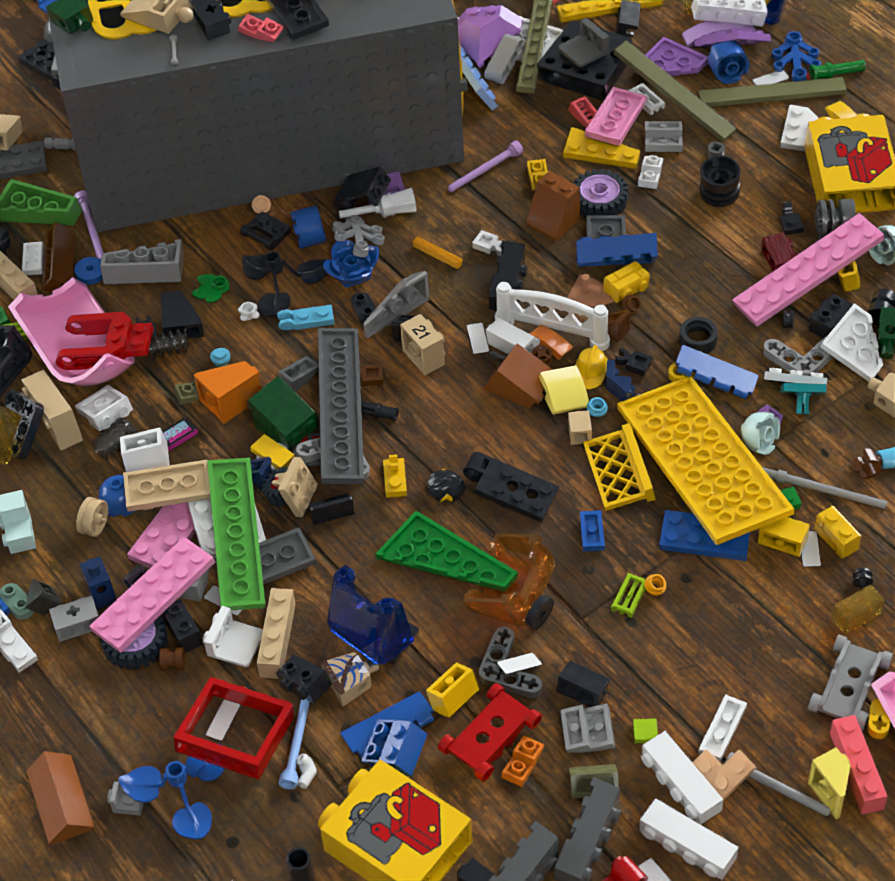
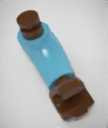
(873, 462)

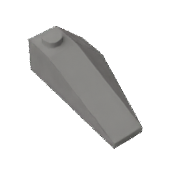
(401, 300)

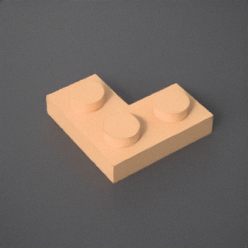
(724, 777)

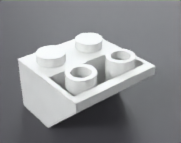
(144, 450)

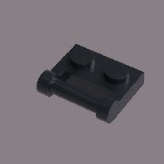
(268, 226)

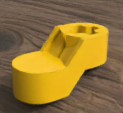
(876, 728)

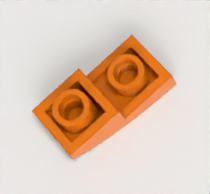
(553, 340)
(523, 761)

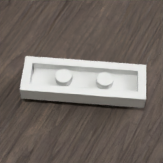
(794, 376)
(723, 727)

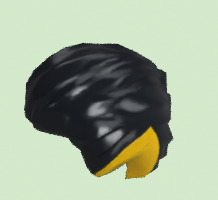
(445, 485)

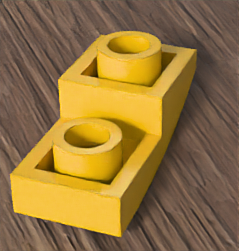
(839, 110)
(536, 171)

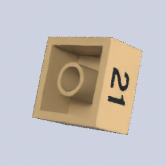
(423, 344)

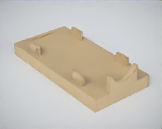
(166, 485)

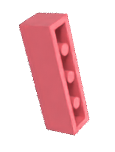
(863, 773)

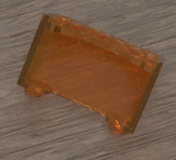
(534, 566)

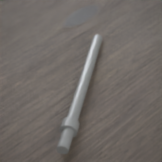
(782, 477)

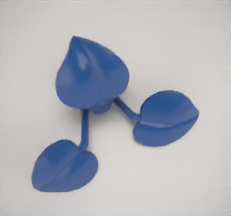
(143, 786)

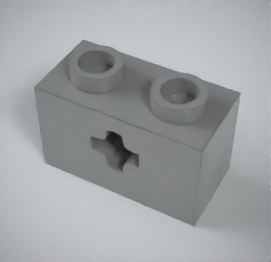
(74, 618)

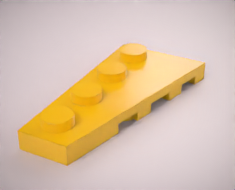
(597, 151)

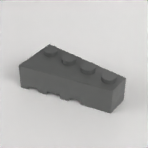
(589, 833)
(532, 858)

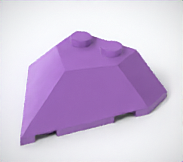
(483, 29)

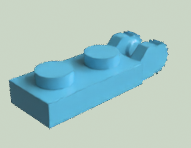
(306, 318)

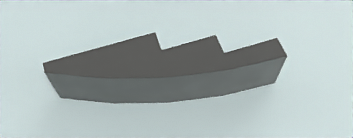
(298, 373)

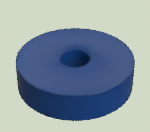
(89, 270)

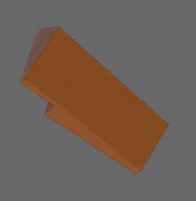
(59, 797)

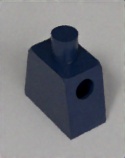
(95, 576)

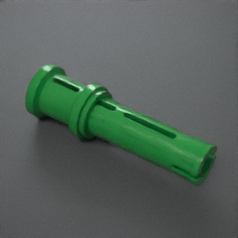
(828, 70)

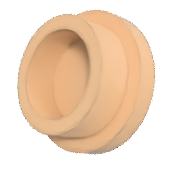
(261, 204)

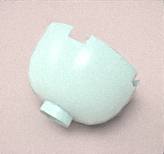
(885, 247)
(760, 431)

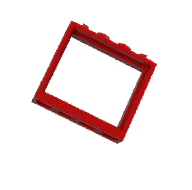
(225, 756)

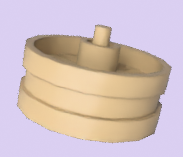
(92, 517)

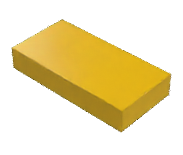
(269, 448)

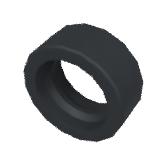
(698, 324)

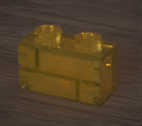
(858, 609)

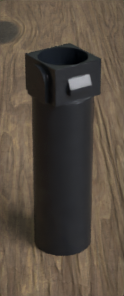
(300, 865)

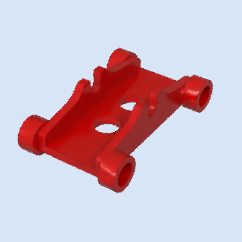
(480, 755)

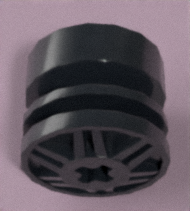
(720, 181)

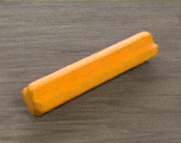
(437, 252)

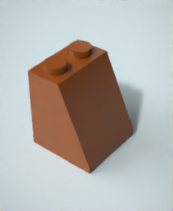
(554, 206)
(518, 378)

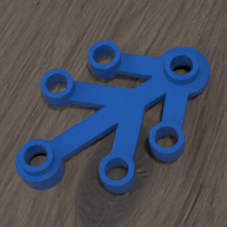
(795, 41)

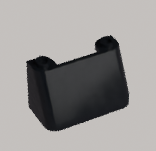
(14, 355)

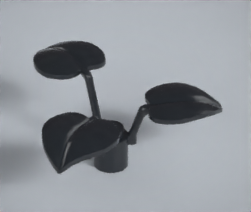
(257, 266)

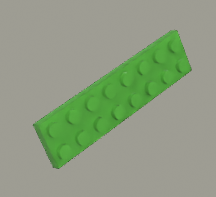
(236, 534)

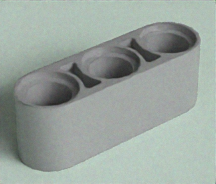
(504, 59)

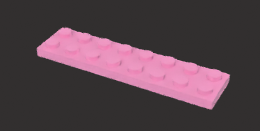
(808, 269)

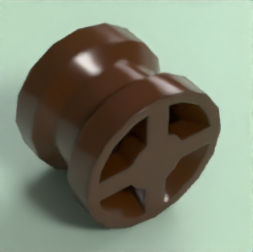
(544, 354)

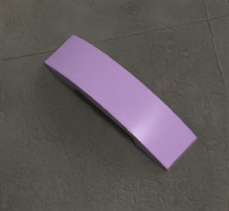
(711, 27)

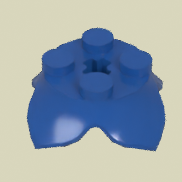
(350, 268)

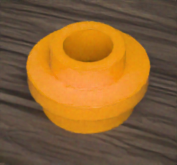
(659, 581)

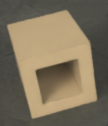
(579, 427)

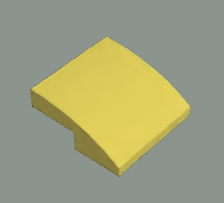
(564, 389)

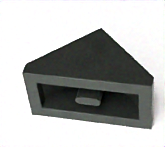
(41, 597)

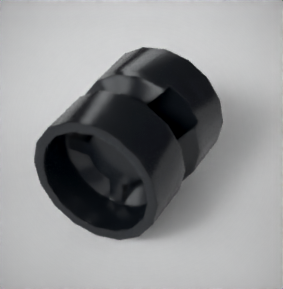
(880, 299)

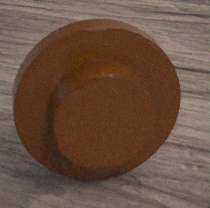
(632, 303)

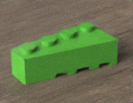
(37, 205)

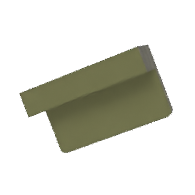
(582, 777)

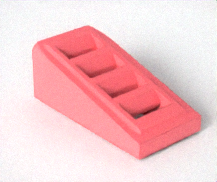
(584, 103)

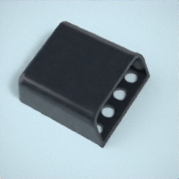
(590, 80)

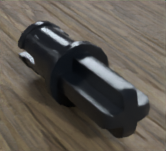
(379, 410)

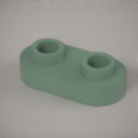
(15, 600)

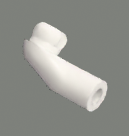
(307, 769)

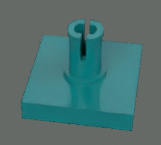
(803, 391)

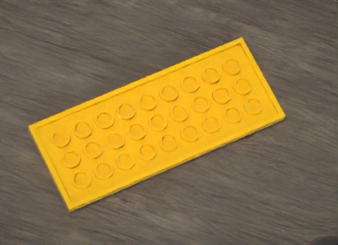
(705, 460)

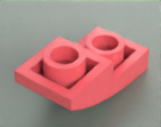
(263, 30)

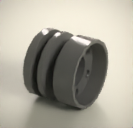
(829, 218)

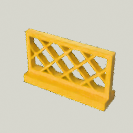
(633, 457)

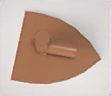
(589, 292)

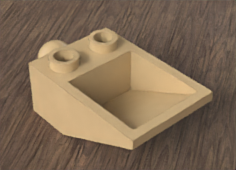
(159, 14)

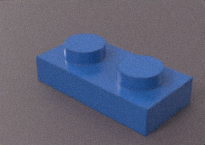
(592, 531)

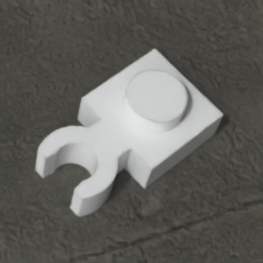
(487, 243)

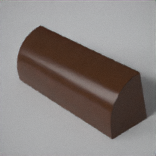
(58, 257)

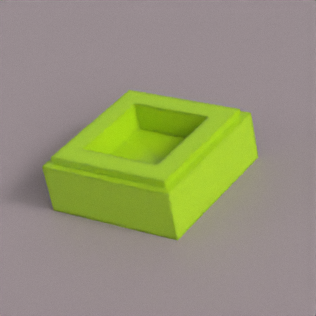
(644, 730)

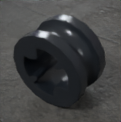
(788, 319)
(862, 577)

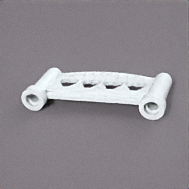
(594, 327)

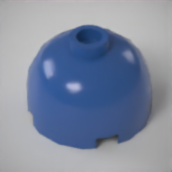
(113, 493)

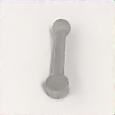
(173, 39)

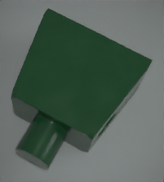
(70, 15)
(885, 333)

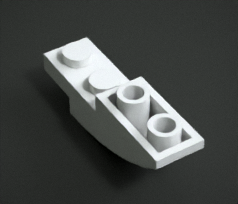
(13, 645)

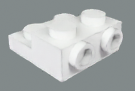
(104, 407)

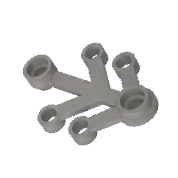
(355, 224)

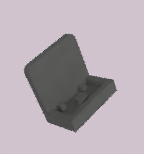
(588, 46)

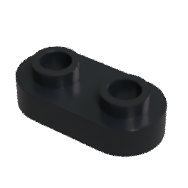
(362, 306)

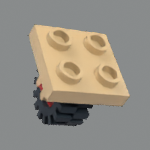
(291, 486)

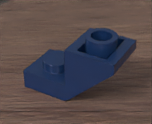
(618, 385)

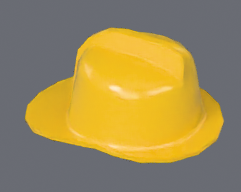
(592, 367)

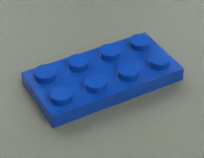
(686, 535)

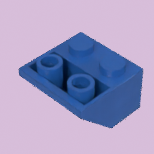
(396, 744)

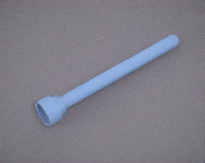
(289, 778)

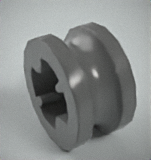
(715, 146)

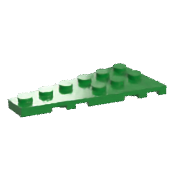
(434, 549)

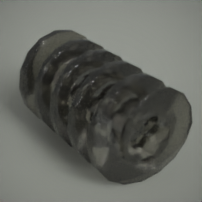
(168, 343)
(111, 438)

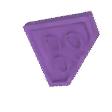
(737, 35)
(676, 58)

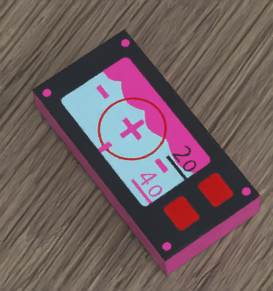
(179, 433)

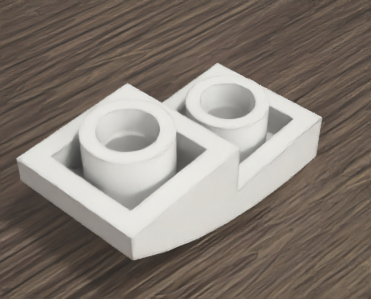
(650, 172)

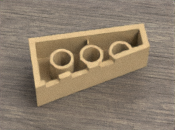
(57, 413)

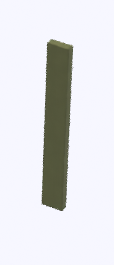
(534, 46)
(674, 91)
(773, 92)

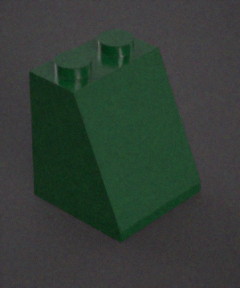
(282, 414)

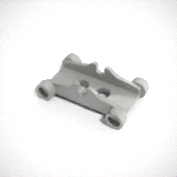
(850, 658)

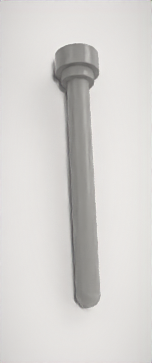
(788, 791)

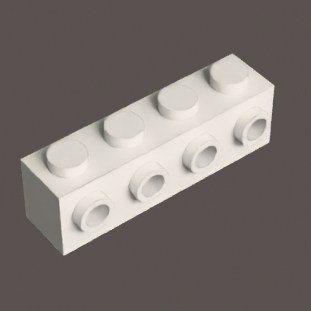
(730, 11)

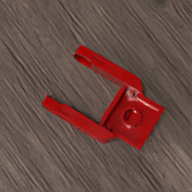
(122, 339)

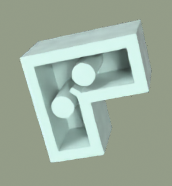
(17, 522)

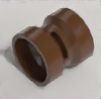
(169, 658)

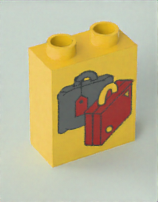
(852, 161)
(394, 828)

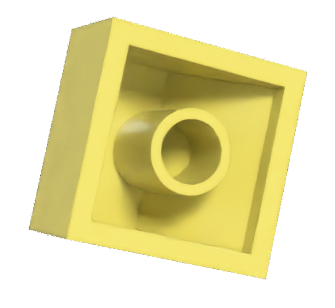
(829, 779)

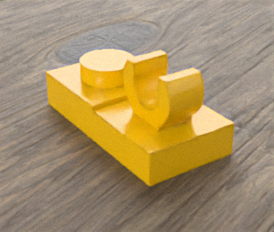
(394, 477)

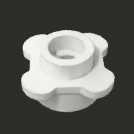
(248, 311)

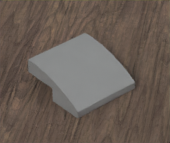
(663, 136)
(587, 728)

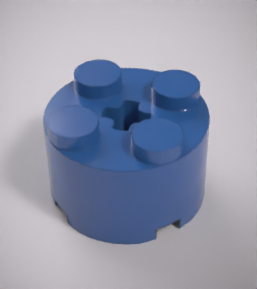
(728, 61)
(308, 226)

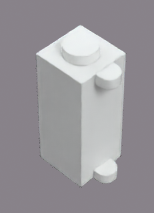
(506, 336)

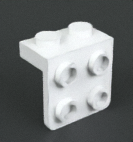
(231, 639)

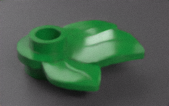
(211, 287)

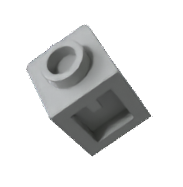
(121, 802)

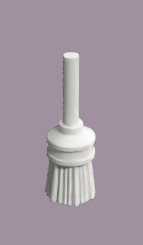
(388, 206)

